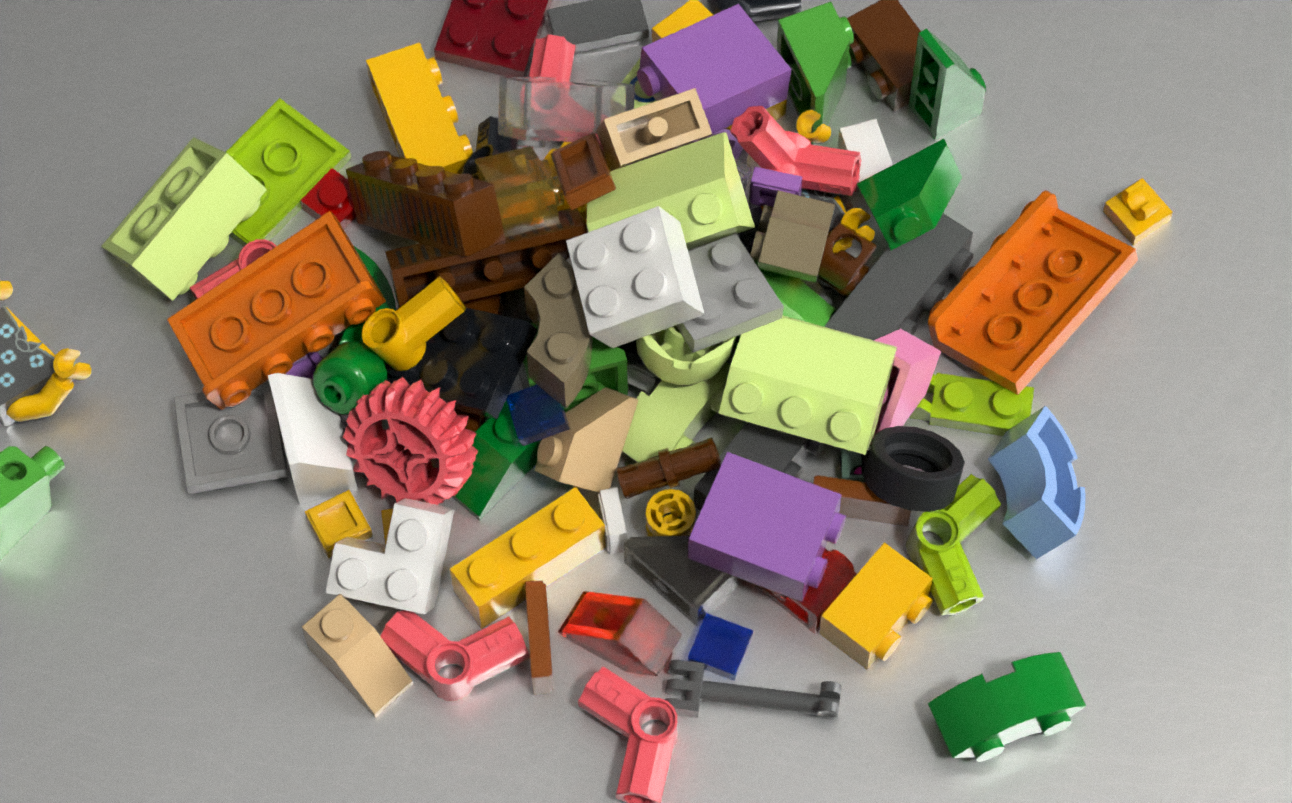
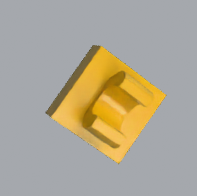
(1137, 211)

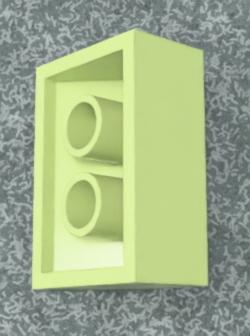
(690, 183)
(185, 218)
(809, 382)

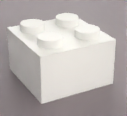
(635, 277)

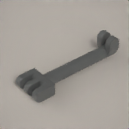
(697, 690)

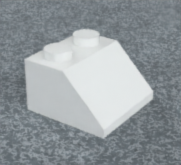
(312, 439)

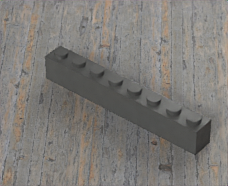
(884, 301)

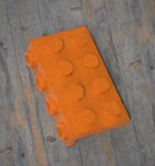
(1028, 293)
(276, 311)

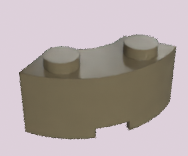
(792, 236)
(563, 345)

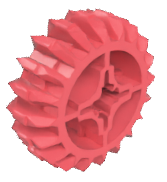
(418, 431)

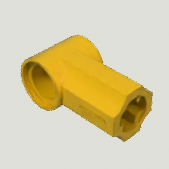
(402, 334)

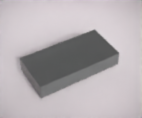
(599, 23)

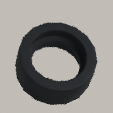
(908, 487)

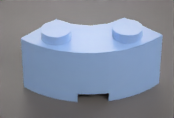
(1039, 483)

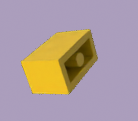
(877, 606)

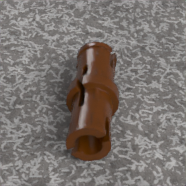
(669, 468)

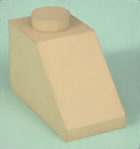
(653, 129)
(592, 445)
(356, 655)

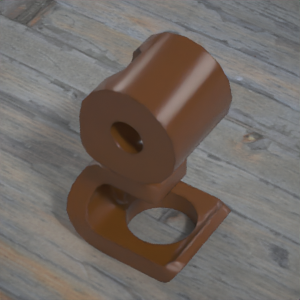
(842, 270)

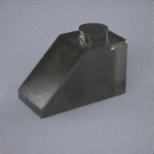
(681, 581)

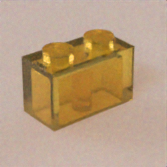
(523, 189)

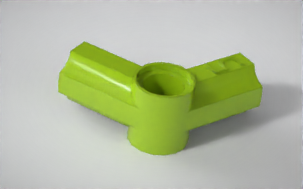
(953, 578)

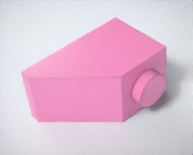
(908, 378)

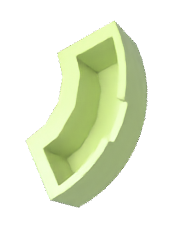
(673, 415)

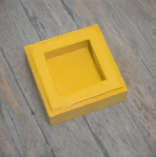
(336, 520)

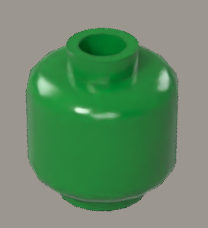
(347, 375)

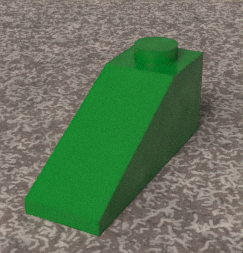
(943, 87)

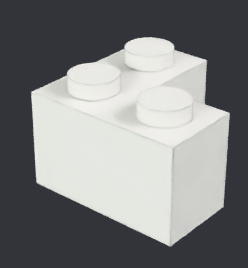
(403, 571)

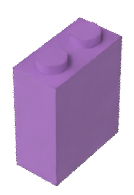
(723, 60)
(766, 527)

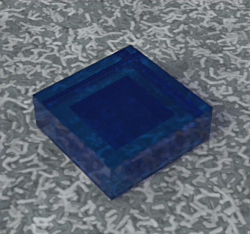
(536, 415)
(721, 646)

